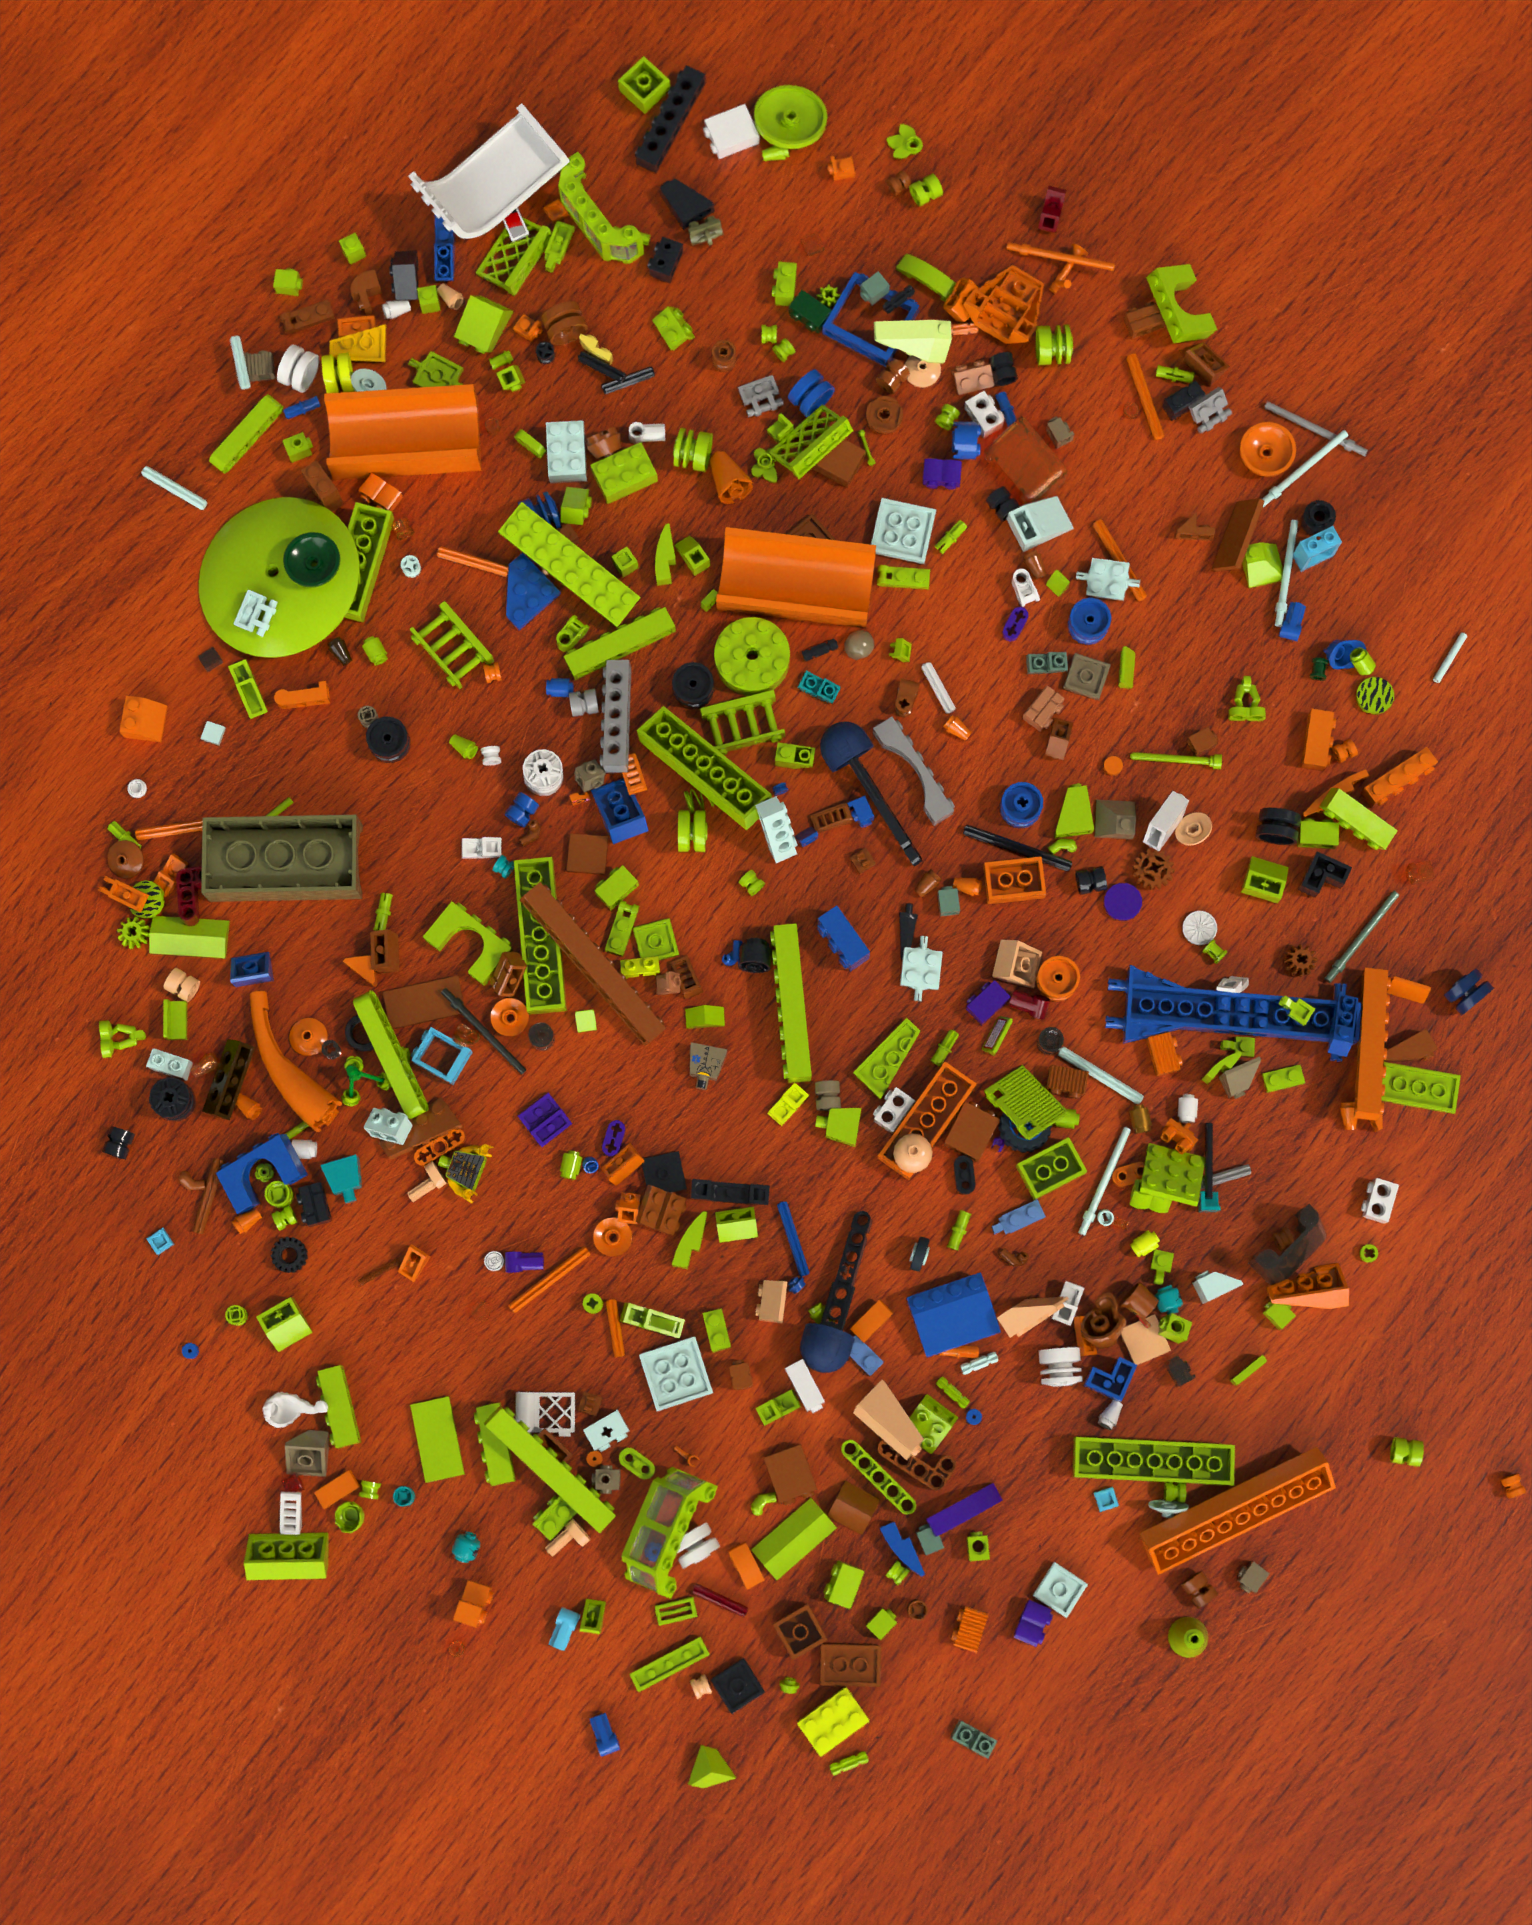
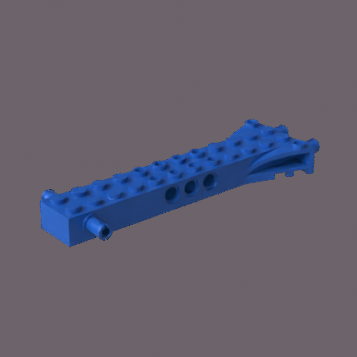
(1162, 1006)

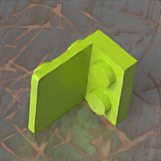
(932, 1422)

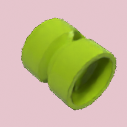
(931, 186)
(279, 1194)
(1406, 1451)

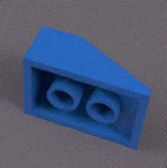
(619, 811)

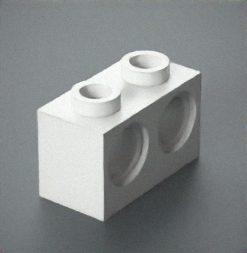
(981, 415)
(897, 1113)
(1384, 1202)

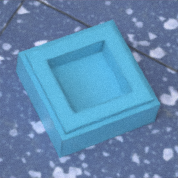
(160, 1241)
(1106, 1499)

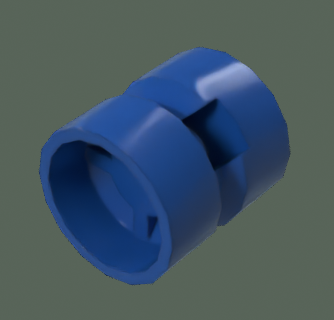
(522, 809)

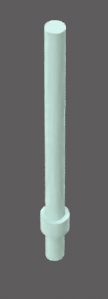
(1275, 491)
(1281, 606)
(1089, 1215)

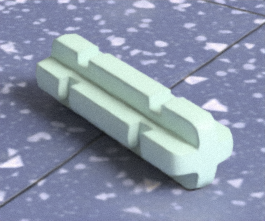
(979, 1363)

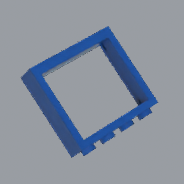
(855, 342)

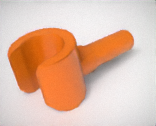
(687, 1456)

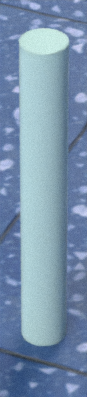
(1449, 658)

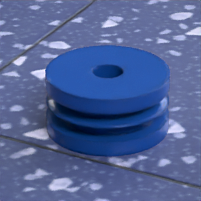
(780, 789)
(185, 1350)
(978, 1415)

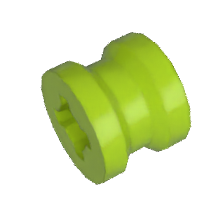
(769, 334)
(783, 350)
(595, 1304)
(369, 1489)
(897, 1572)

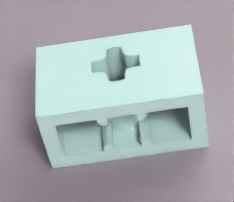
(169, 1064)
(595, 1431)

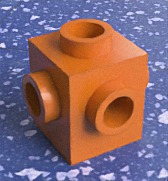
(628, 1207)

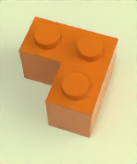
(473, 1604)

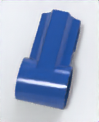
(1292, 624)
(605, 1738)

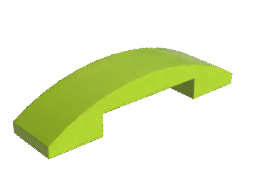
(927, 275)

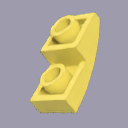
(591, 345)

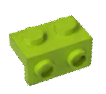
(673, 327)

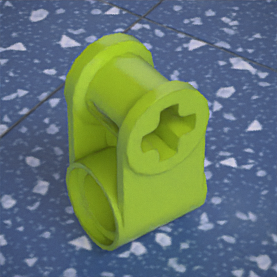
(574, 631)

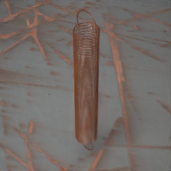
(380, 1268)

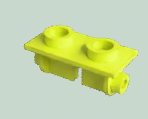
(645, 966)

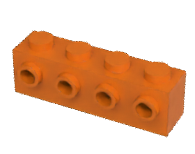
(1398, 777)

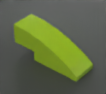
(664, 557)
(248, 688)
(690, 1242)
(652, 1320)

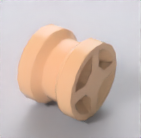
(701, 1686)

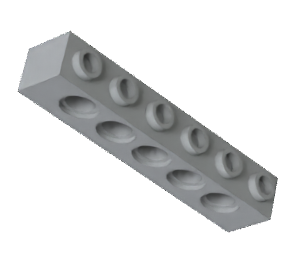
(619, 761)

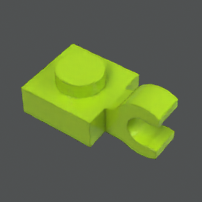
(1299, 1010)
(1245, 1045)
(1161, 1263)

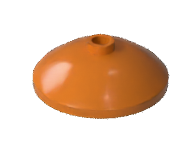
(1272, 439)

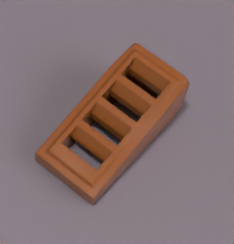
(836, 809)
(692, 987)

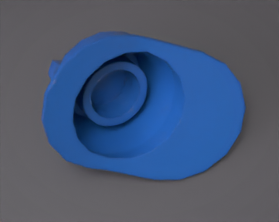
(1339, 653)

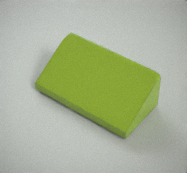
(1126, 670)

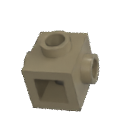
(589, 775)
(614, 1479)

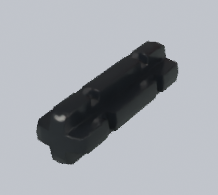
(898, 299)
(820, 650)

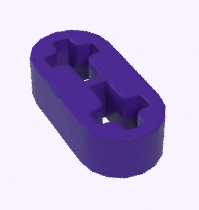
(1018, 626)
(609, 1137)

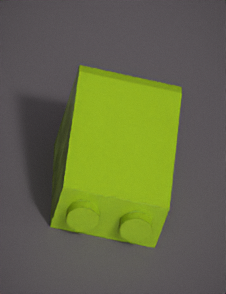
(482, 323)

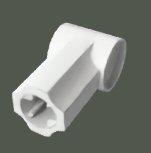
(649, 432)

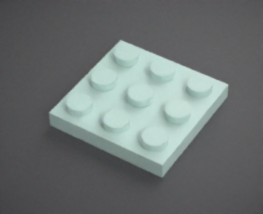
(903, 530)
(676, 1374)

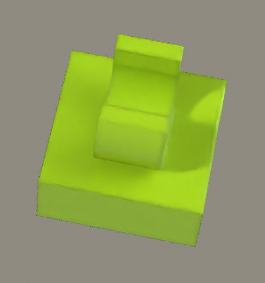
(902, 650)

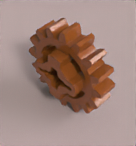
(1151, 861)

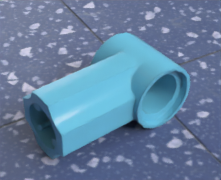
(565, 1624)

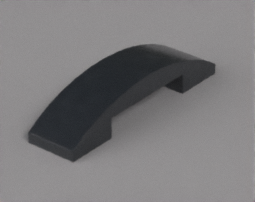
(730, 1192)

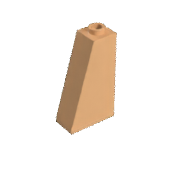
(889, 1420)

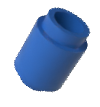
(559, 687)

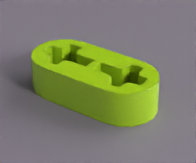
(530, 443)

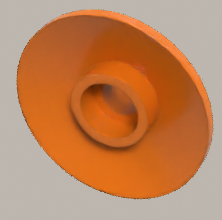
(501, 1012)
(309, 1046)
(605, 1229)

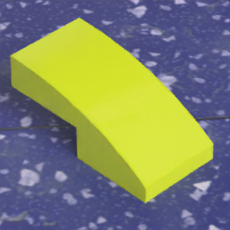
(788, 1104)

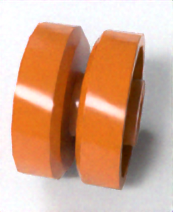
(1058, 967)

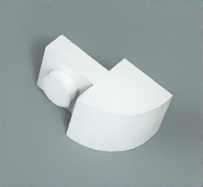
(1068, 1312)

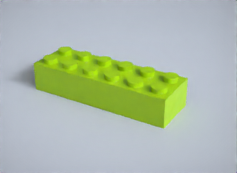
(371, 532)

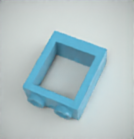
(1314, 551)
(458, 1065)

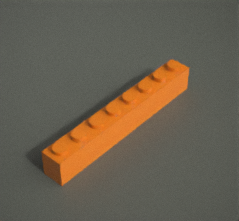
(1371, 1044)

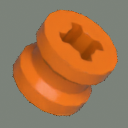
(492, 672)

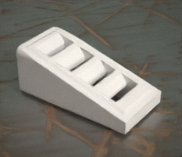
(290, 1525)

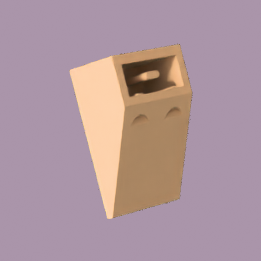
(1029, 1314)

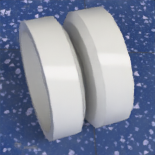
(298, 368)
(696, 1547)

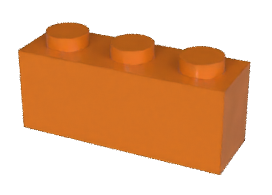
(1318, 740)

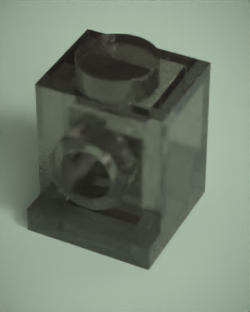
(1179, 1371)

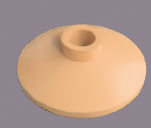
(922, 377)
(1193, 829)

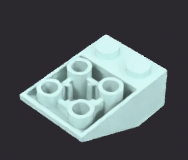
(1038, 522)

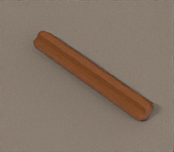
(208, 1196)

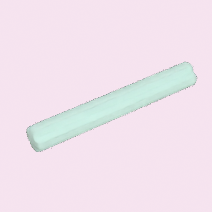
(174, 488)

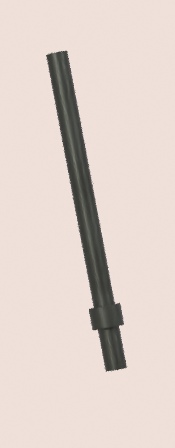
(457, 1004)

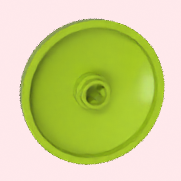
(790, 117)

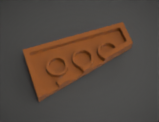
(427, 1126)

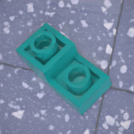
(818, 687)

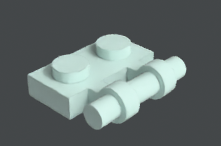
(250, 611)

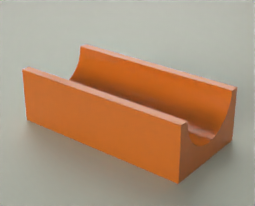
(403, 432)
(796, 577)

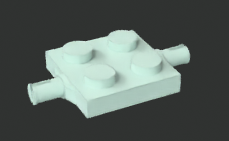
(1108, 579)
(921, 968)

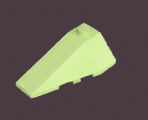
(920, 338)

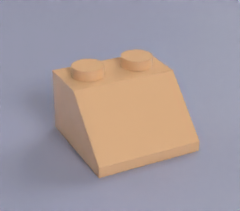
(1017, 963)
(772, 1301)

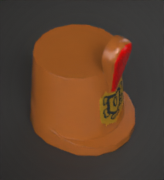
(1140, 1302)

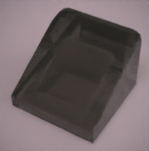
(210, 659)

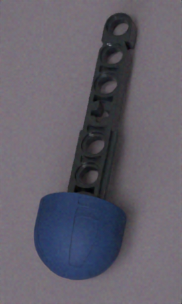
(844, 745)
(825, 1344)

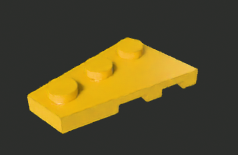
(362, 346)

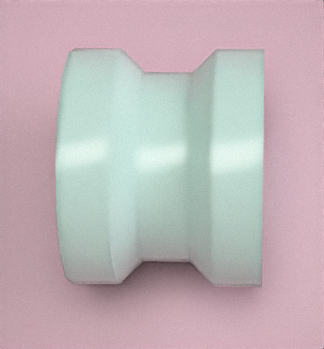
(410, 562)

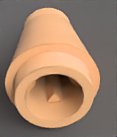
(450, 296)

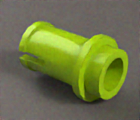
(501, 359)

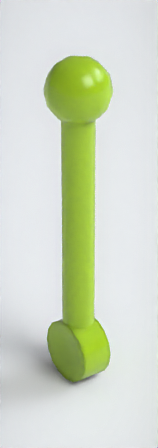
(871, 461)

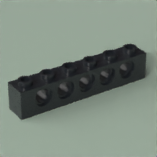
(687, 78)

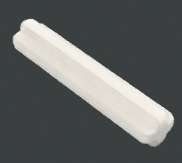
(938, 687)

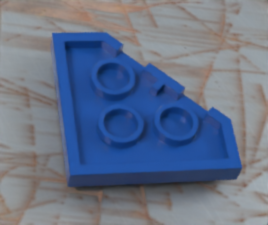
(527, 591)

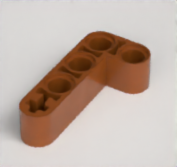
(929, 1471)

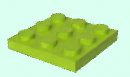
(1172, 1174)

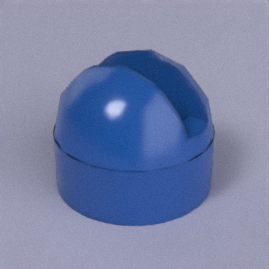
(590, 1164)

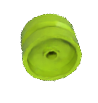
(693, 831)

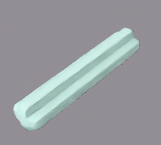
(240, 362)

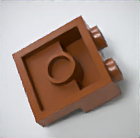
(661, 1210)

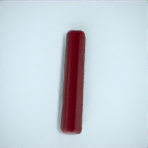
(720, 1600)

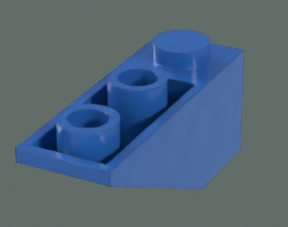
(1343, 1025)

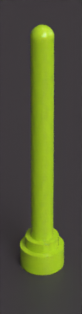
(1213, 761)

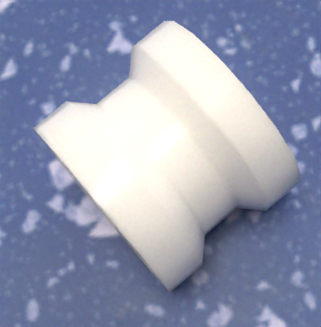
(491, 755)

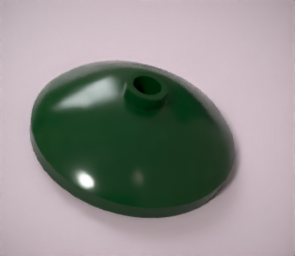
(309, 549)

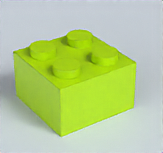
(644, 85)

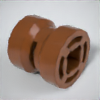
(898, 183)
(917, 1610)

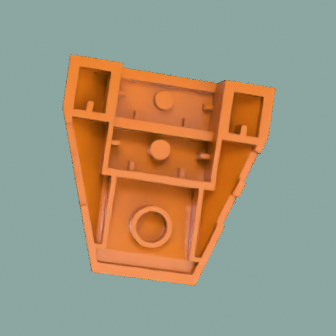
(1007, 305)

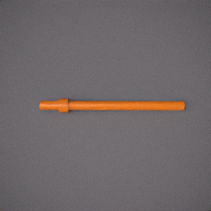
(1026, 249)

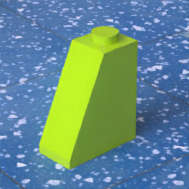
(1075, 813)

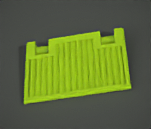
(1026, 1101)

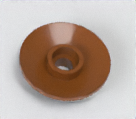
(132, 855)

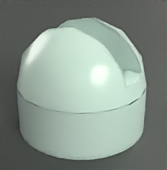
(1109, 1216)

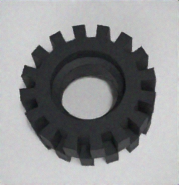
(289, 1243)

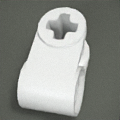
(1025, 591)

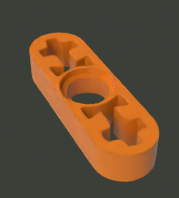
(424, 1149)

